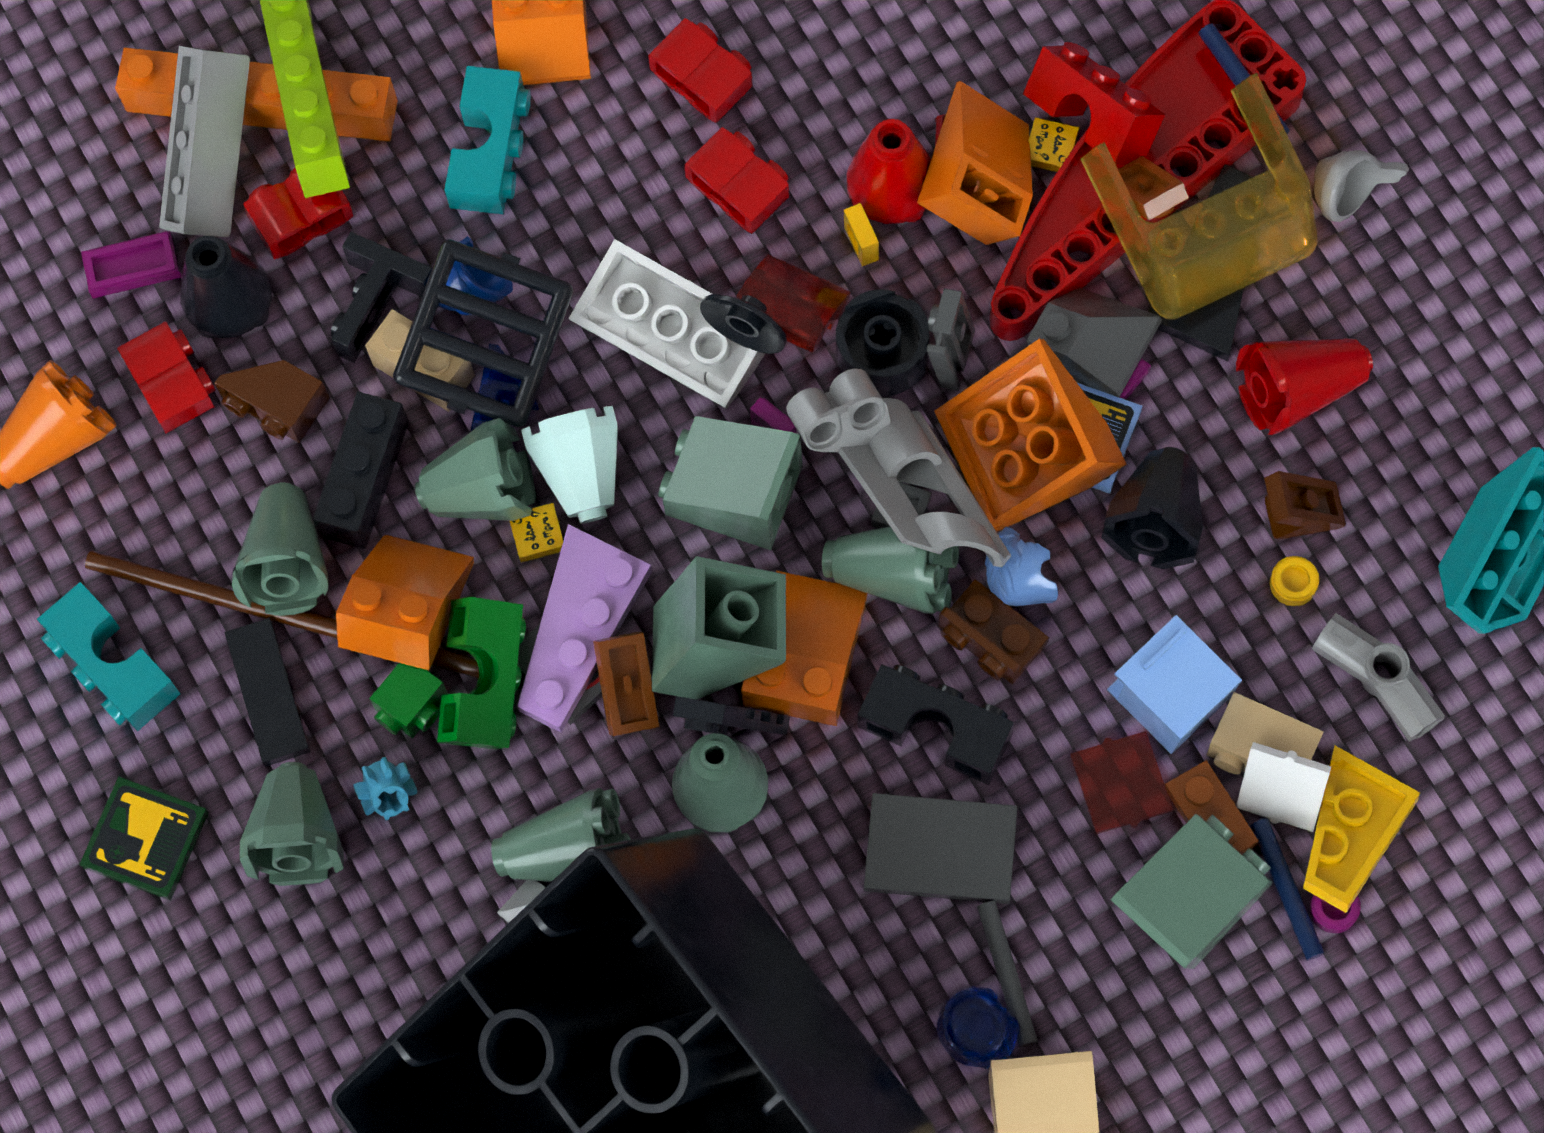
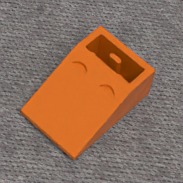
(980, 169)

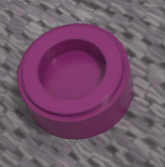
(1331, 918)

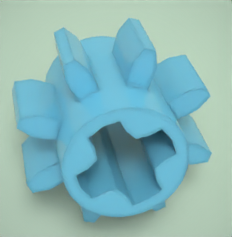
(385, 788)

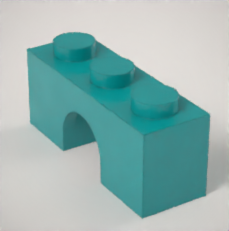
(483, 176)
(134, 687)

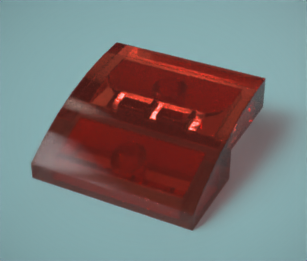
(796, 300)

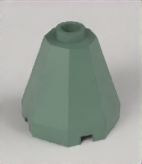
(479, 477)
(291, 830)

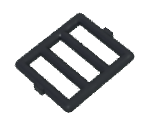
(438, 292)

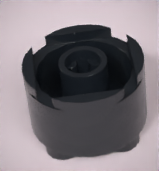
(900, 325)

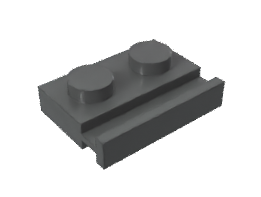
(953, 336)

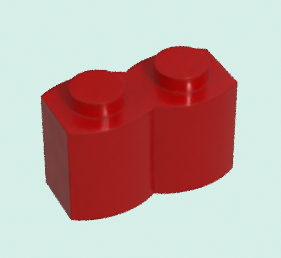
(701, 69)
(737, 179)
(290, 220)
(166, 376)

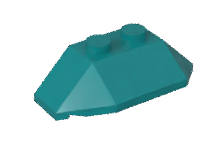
(1498, 552)

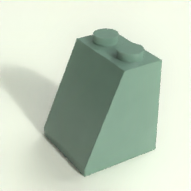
(733, 479)
(717, 628)
(1194, 890)

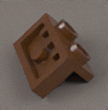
(992, 632)

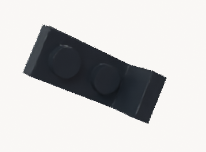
(373, 290)

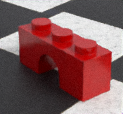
(1120, 116)

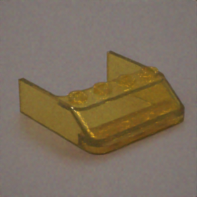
(1223, 239)

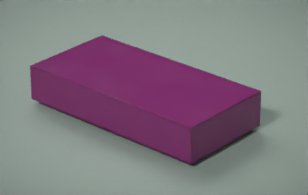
(131, 264)

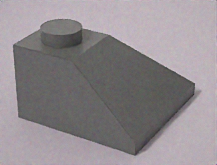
(1096, 337)

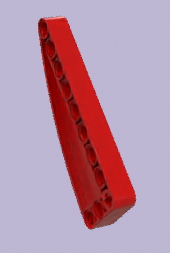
(1197, 108)

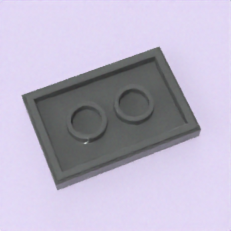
(940, 848)

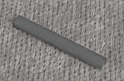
(1007, 972)

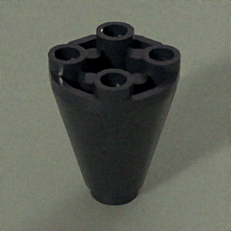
(223, 289)

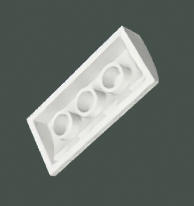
(661, 323)

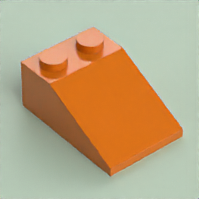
(401, 601)
(820, 648)

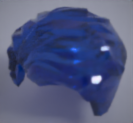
(976, 1027)

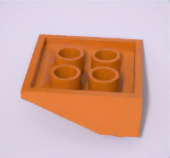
(1028, 437)

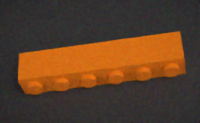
(360, 103)

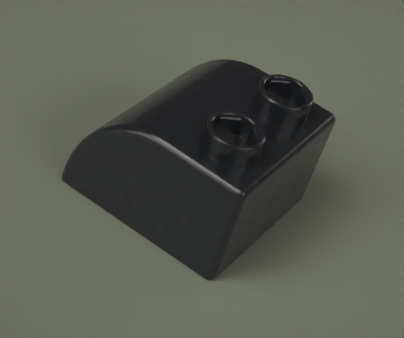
(632, 1004)

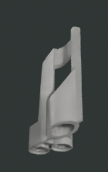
(889, 446)

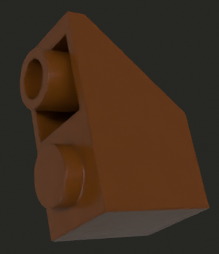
(276, 395)

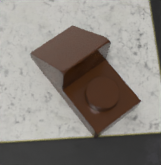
(1302, 505)

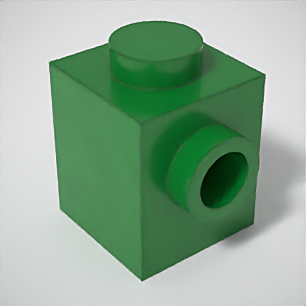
(408, 700)

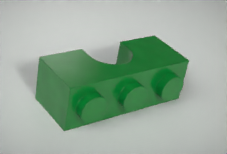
(492, 636)

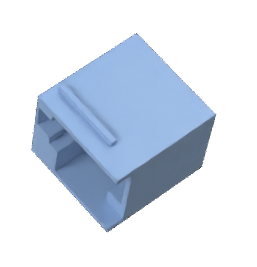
(1174, 684)

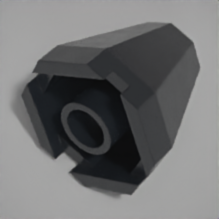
(1157, 511)

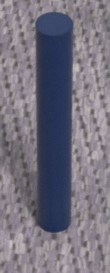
(1227, 57)
(1287, 889)

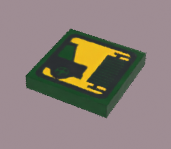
(144, 838)

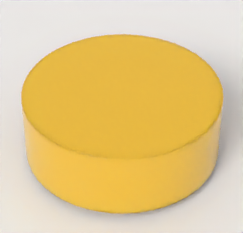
(1294, 581)

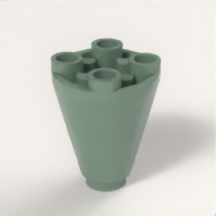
(891, 570)
(555, 838)

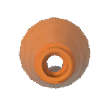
(49, 425)

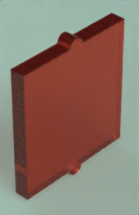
(1121, 782)

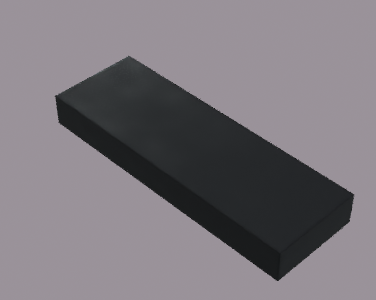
(267, 692)

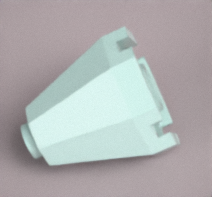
(577, 460)

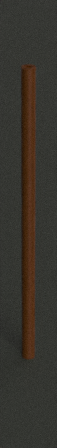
(226, 598)

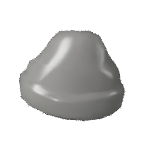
(1348, 179)

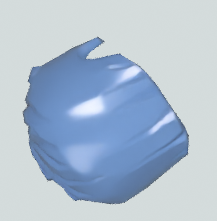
(1021, 578)

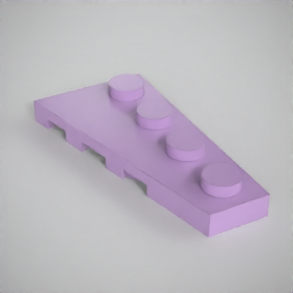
(585, 603)

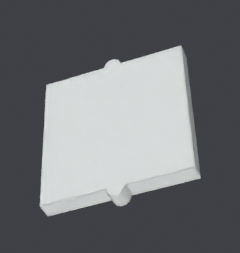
(1283, 786)

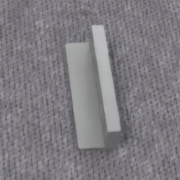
(204, 142)

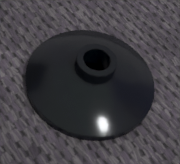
(744, 322)

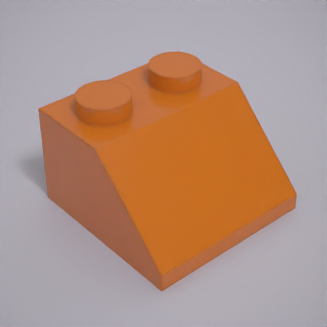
(542, 39)

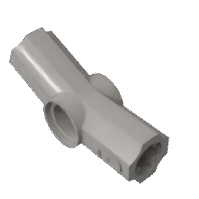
(1401, 696)

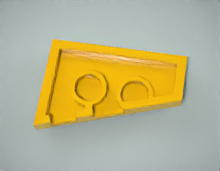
(1354, 827)

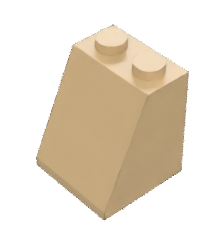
(1044, 1094)

